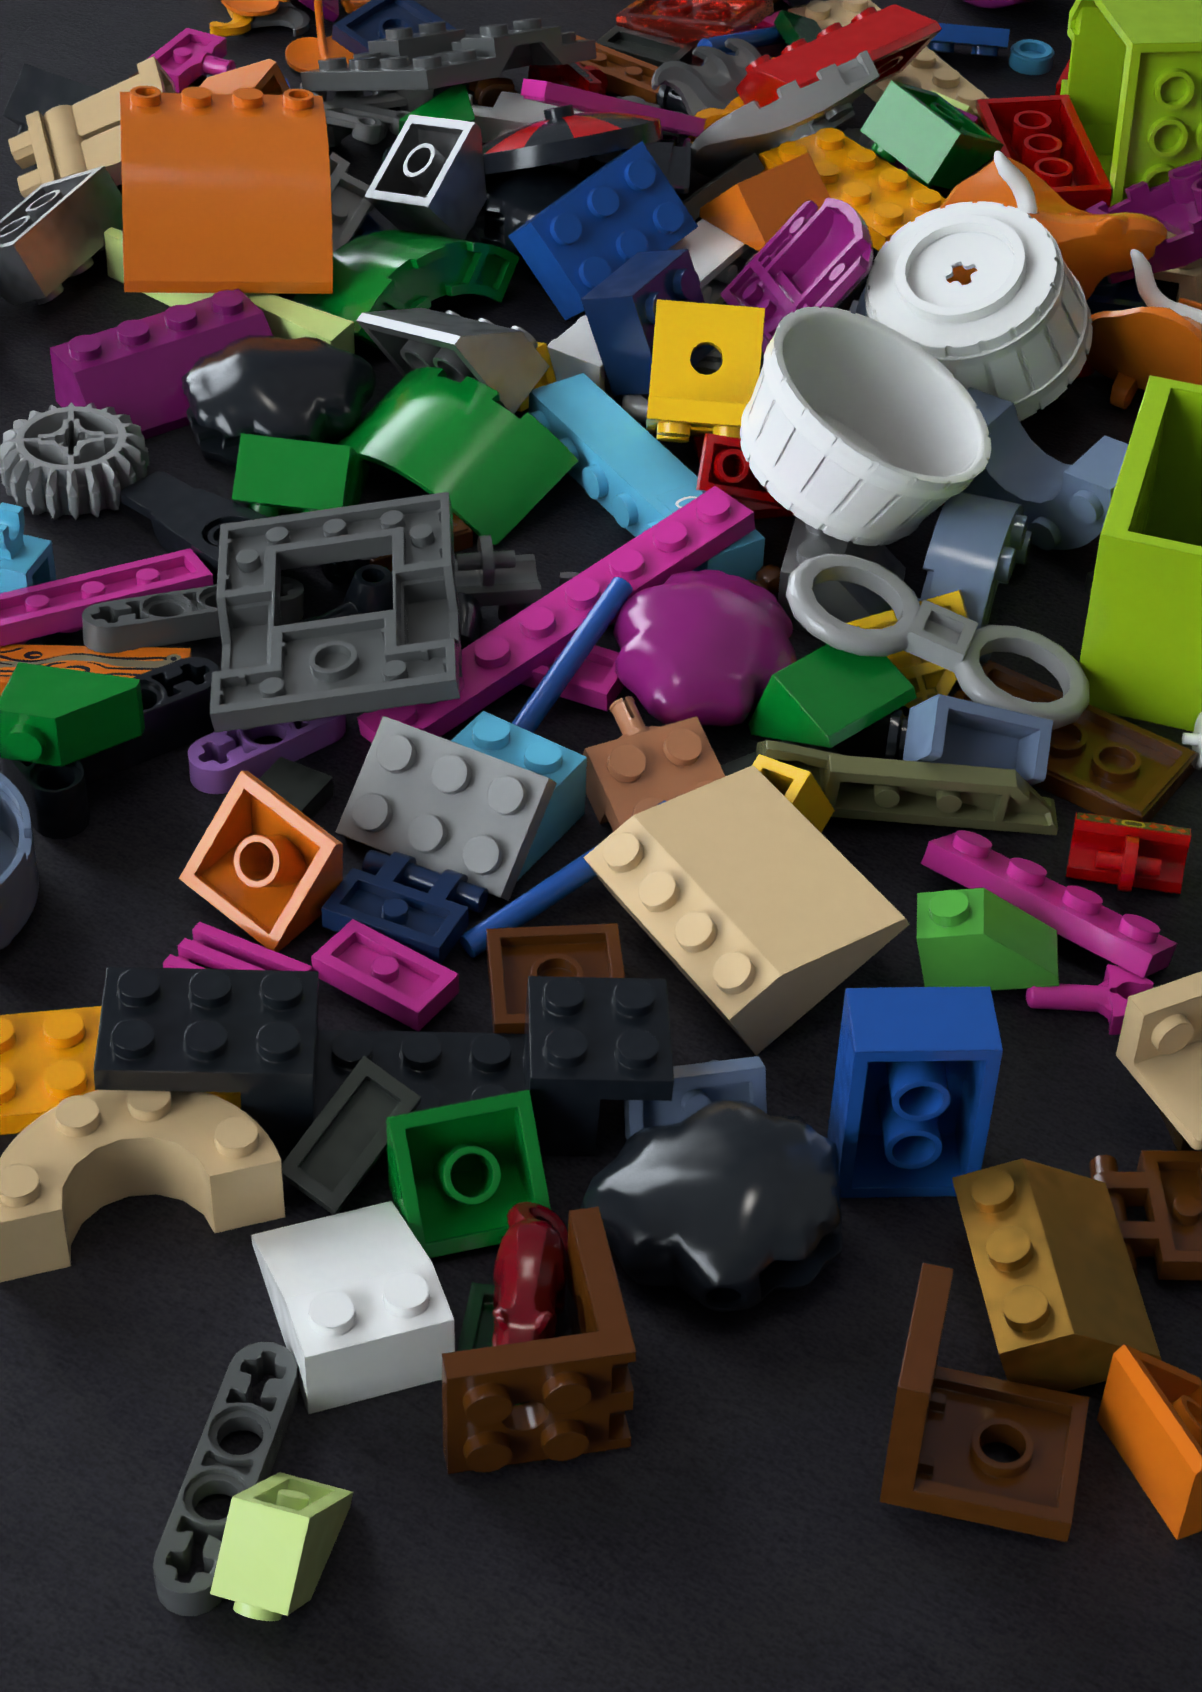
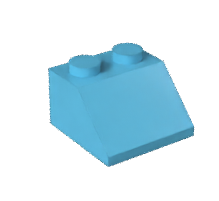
(539, 755)

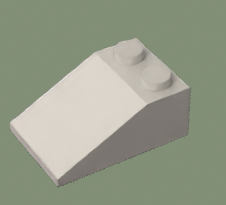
(356, 1305)

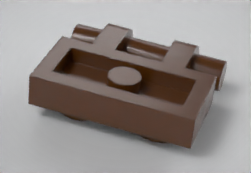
(1171, 1193)

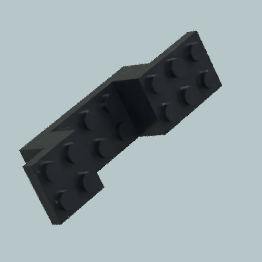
(263, 1040)

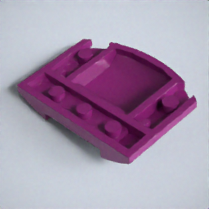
(806, 264)

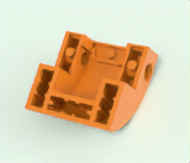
(225, 192)

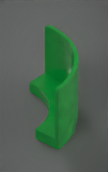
(409, 272)
(463, 444)

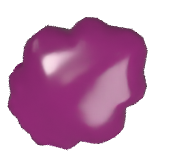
(702, 647)

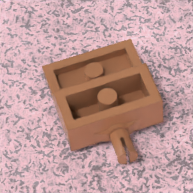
(646, 765)

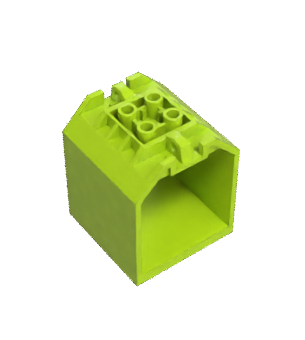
(1137, 86)
(1147, 577)

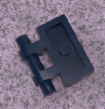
(406, 903)

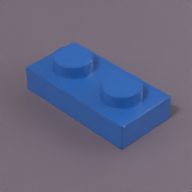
(984, 40)

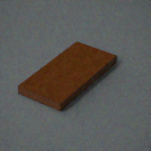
(1103, 758)

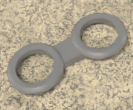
(935, 636)

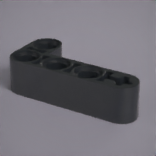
(174, 715)

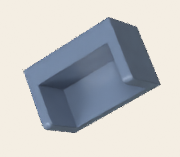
(978, 735)

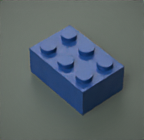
(601, 226)
(913, 1088)

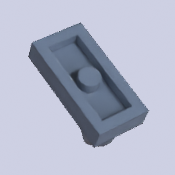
(698, 1086)

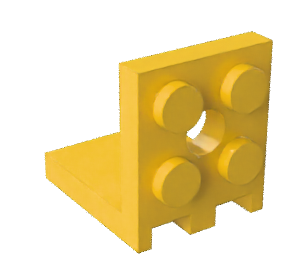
(694, 403)

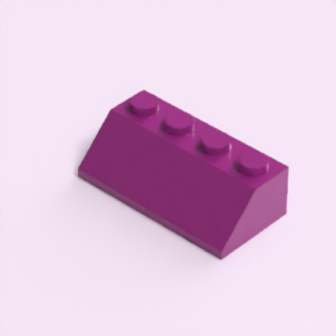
(144, 360)

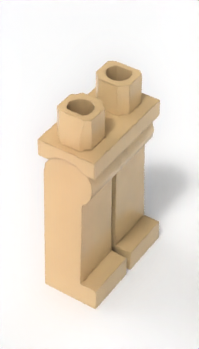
(80, 134)

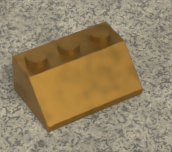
(1052, 1273)

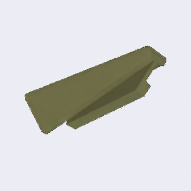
(922, 791)

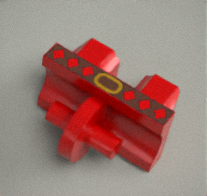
(1128, 853)

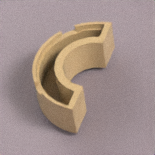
(125, 1146)

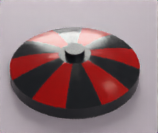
(568, 137)

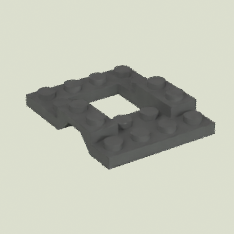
(447, 57)
(344, 662)

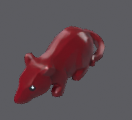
(529, 1275)

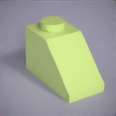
(278, 1544)

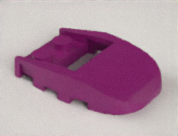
(1177, 207)

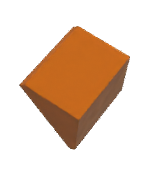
(765, 202)
(265, 864)
(1157, 1429)

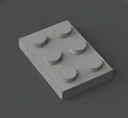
(446, 806)

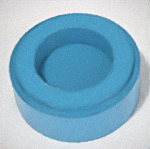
(1031, 57)

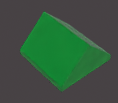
(829, 697)
(464, 1169)

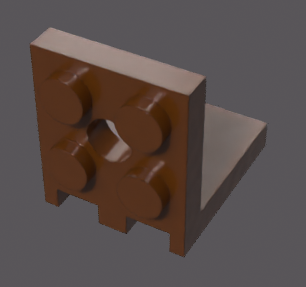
(572, 1382)
(951, 1413)

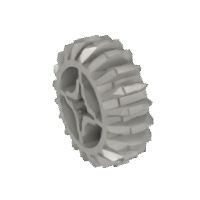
(72, 460)

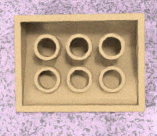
(746, 901)

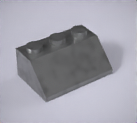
(56, 234)
(461, 346)

